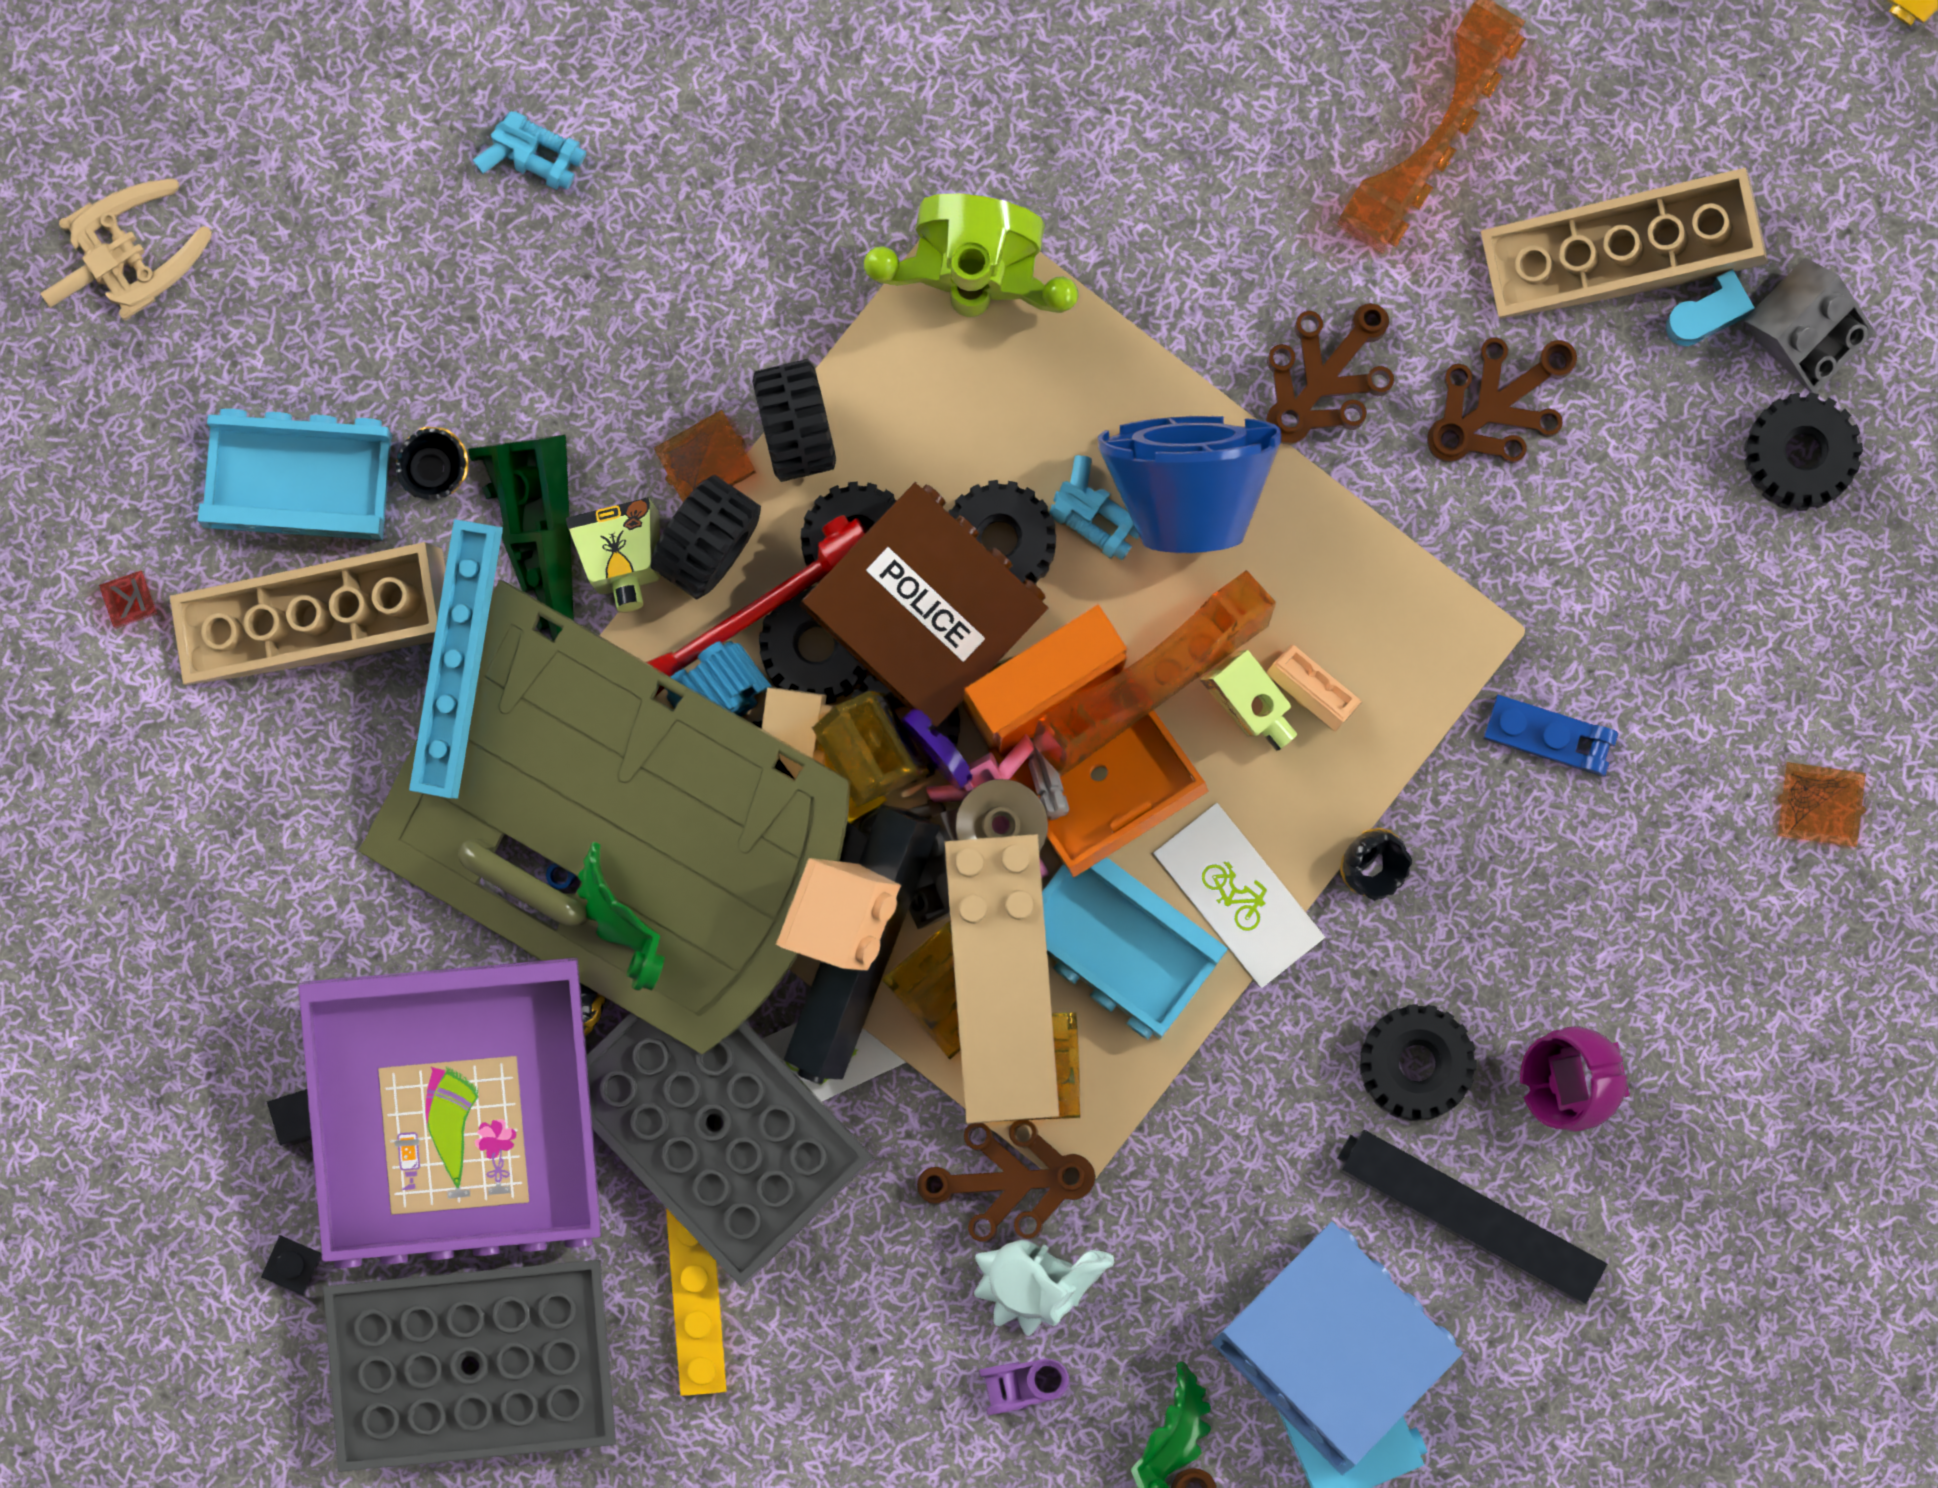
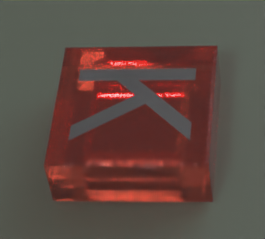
(128, 599)

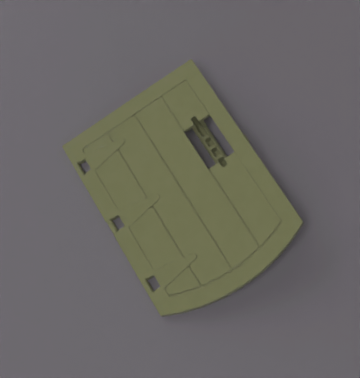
(680, 799)

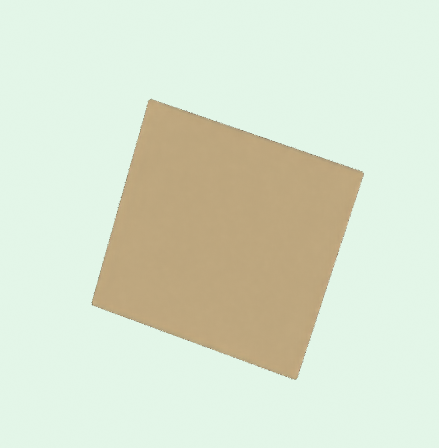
(1014, 400)

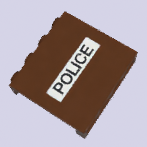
(925, 604)

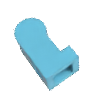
(1698, 320)

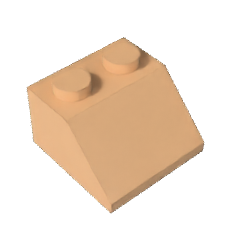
(839, 914)

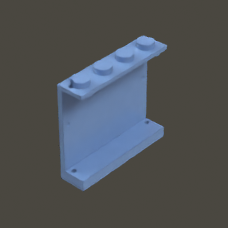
(1338, 1347)

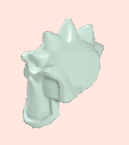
(1034, 1284)

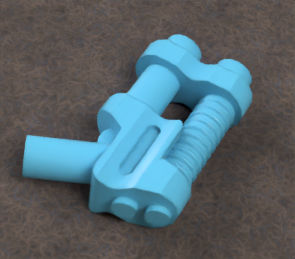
(519, 141)
(1079, 505)

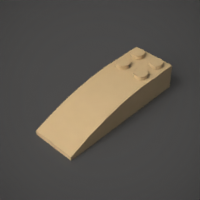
(1626, 245)
(310, 614)
(1001, 978)

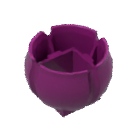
(1558, 1082)

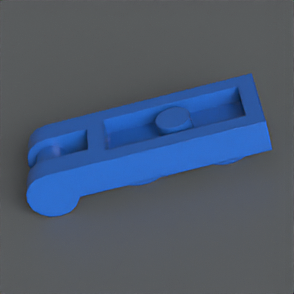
(1549, 735)

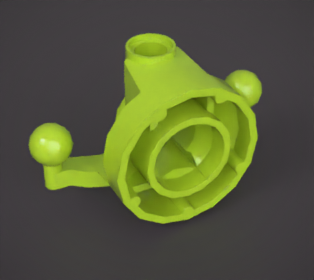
(972, 247)

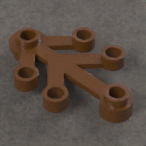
(1324, 379)
(1495, 406)
(1014, 1181)

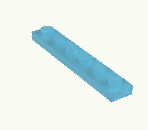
(456, 659)

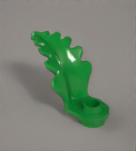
(619, 924)
(1175, 1443)

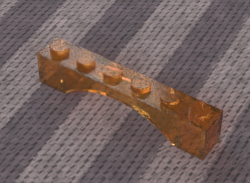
(1384, 200)
(1105, 711)

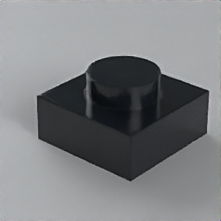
(291, 1265)

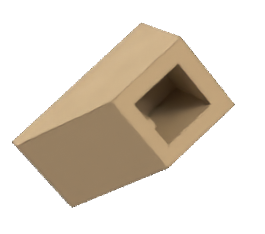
(790, 718)

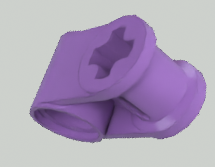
(1020, 1385)

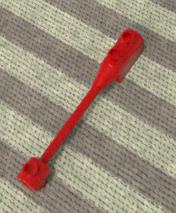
(839, 540)

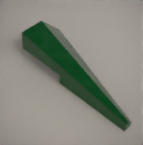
(534, 506)

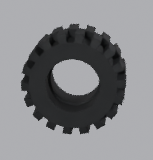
(794, 420)
(705, 536)

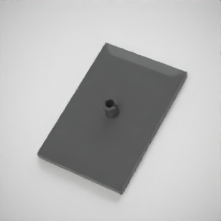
(731, 1188)
(403, 1353)

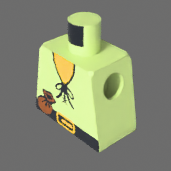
(618, 549)
(1235, 686)

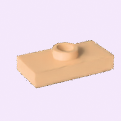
(1313, 687)

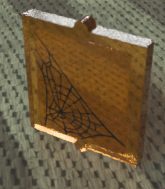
(704, 451)
(1821, 804)

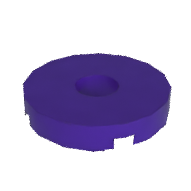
(937, 749)

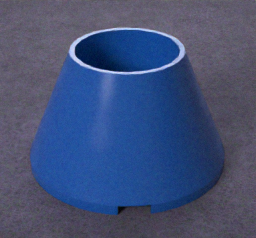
(1190, 478)

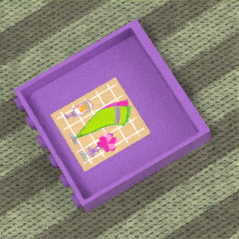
(450, 1111)

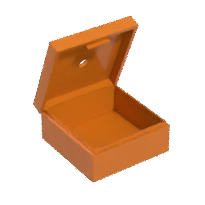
(1145, 764)

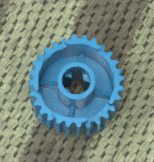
(724, 677)

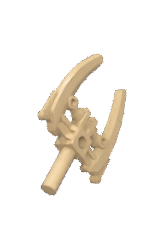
(107, 261)

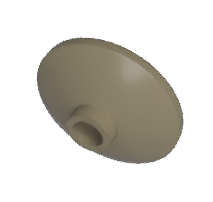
(1006, 799)

